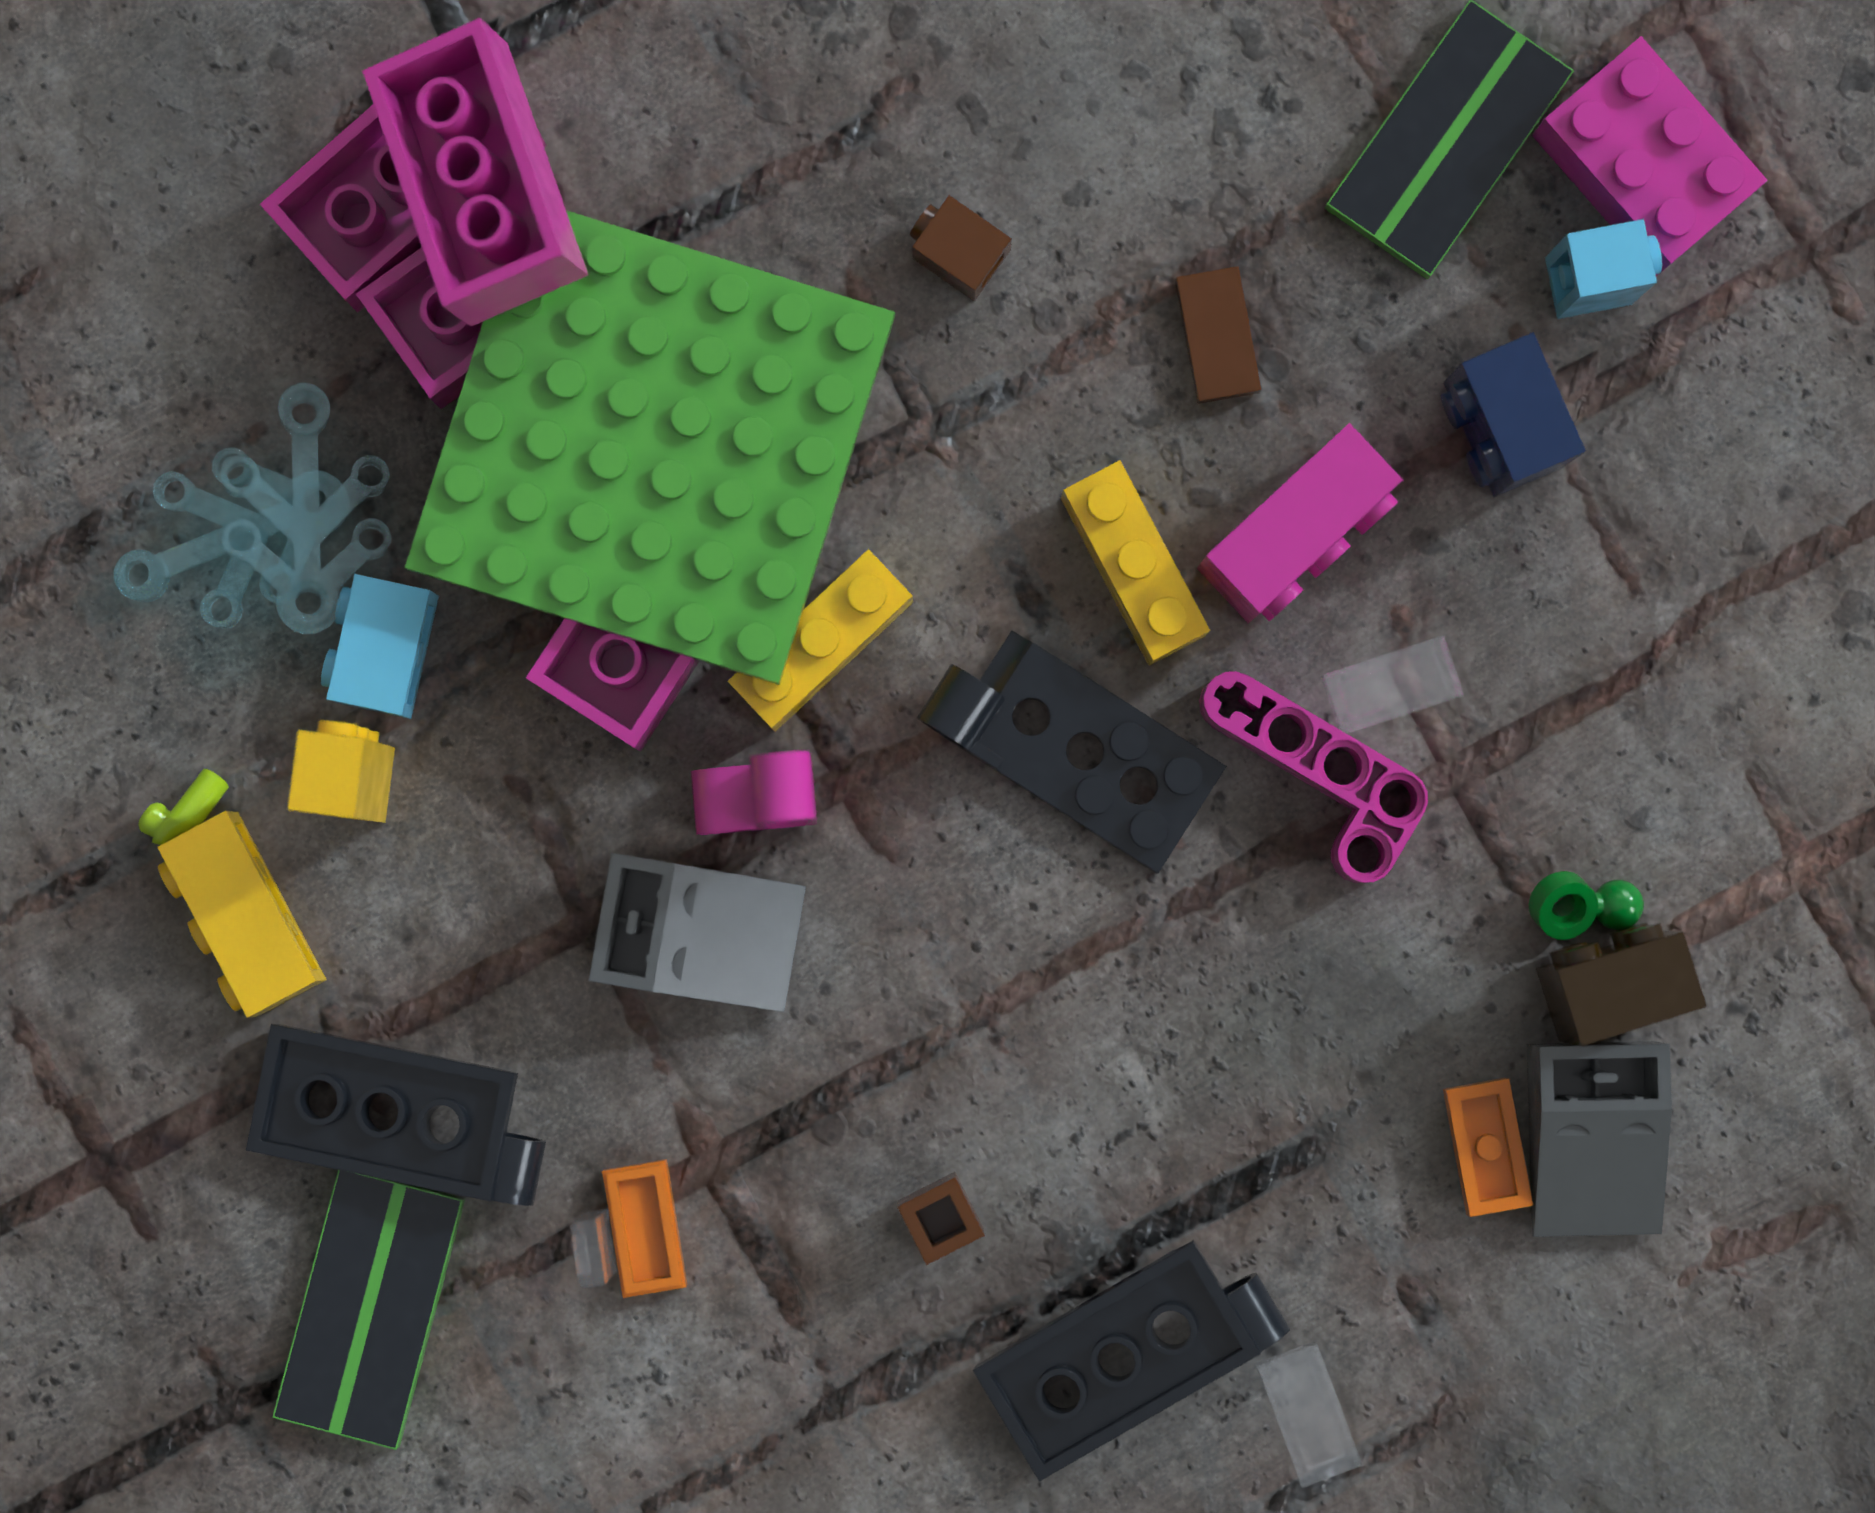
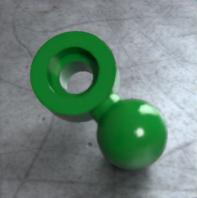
(1614, 905)

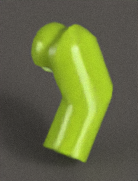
(187, 813)

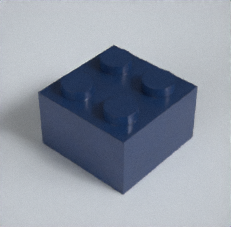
(1511, 416)

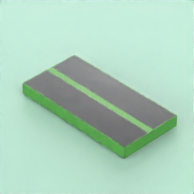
(1449, 139)
(369, 1308)

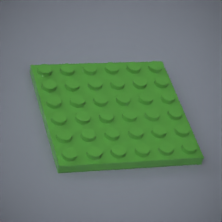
(656, 449)

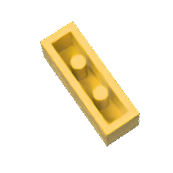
(1134, 562)
(828, 638)
(341, 772)
(239, 915)

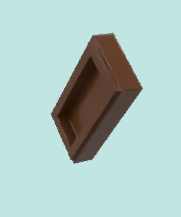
(1218, 335)

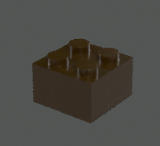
(1620, 986)

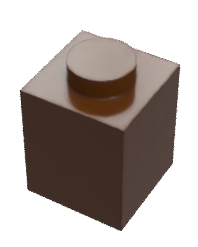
(959, 246)
(940, 1218)

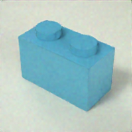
(1603, 268)
(380, 646)

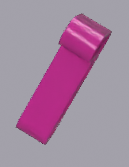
(1307, 764)
(757, 796)

